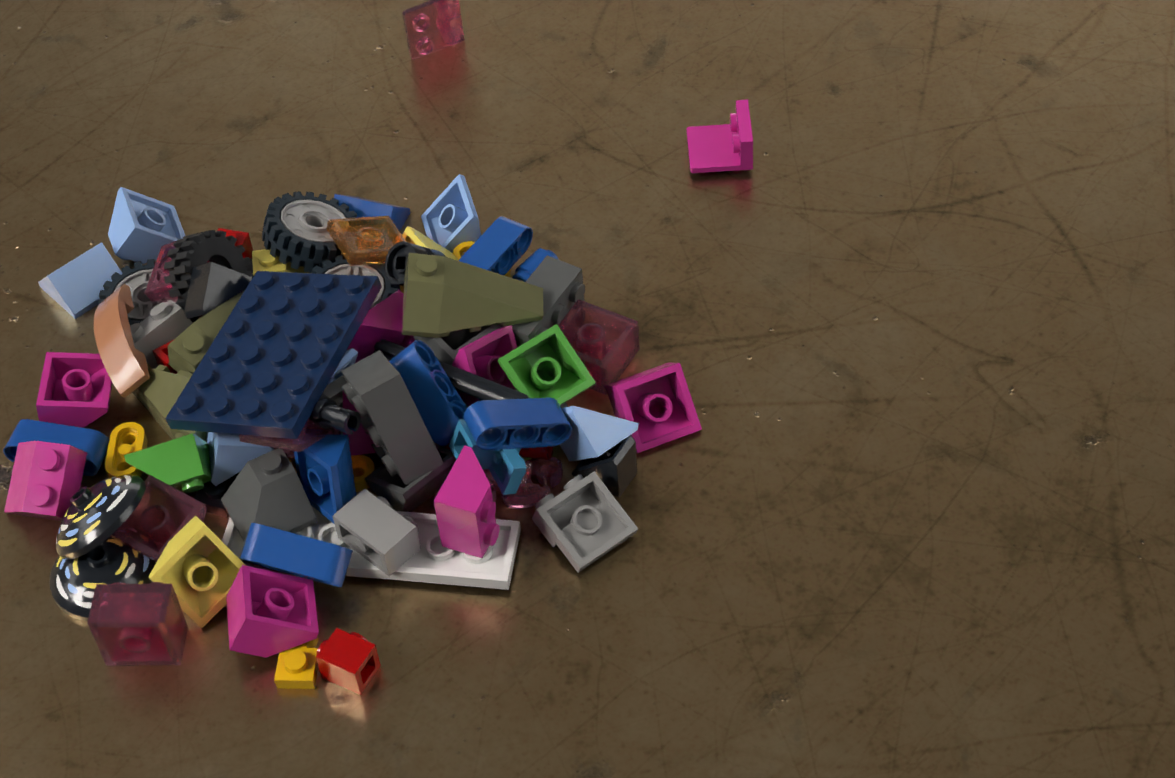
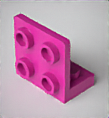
(722, 146)

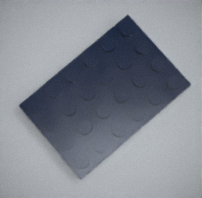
(275, 354)

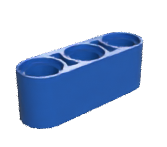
(499, 246)
(430, 390)
(517, 423)
(85, 439)
(296, 554)

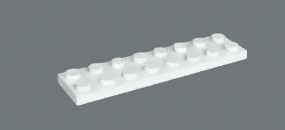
(429, 564)

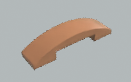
(115, 342)

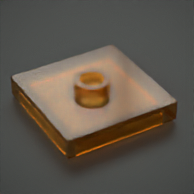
(364, 238)

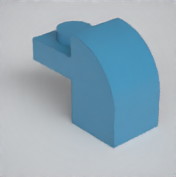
(504, 464)

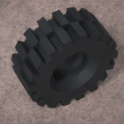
(197, 250)

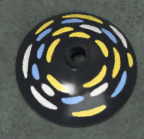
(97, 514)
(110, 562)

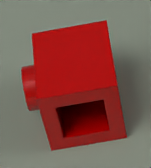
(348, 660)

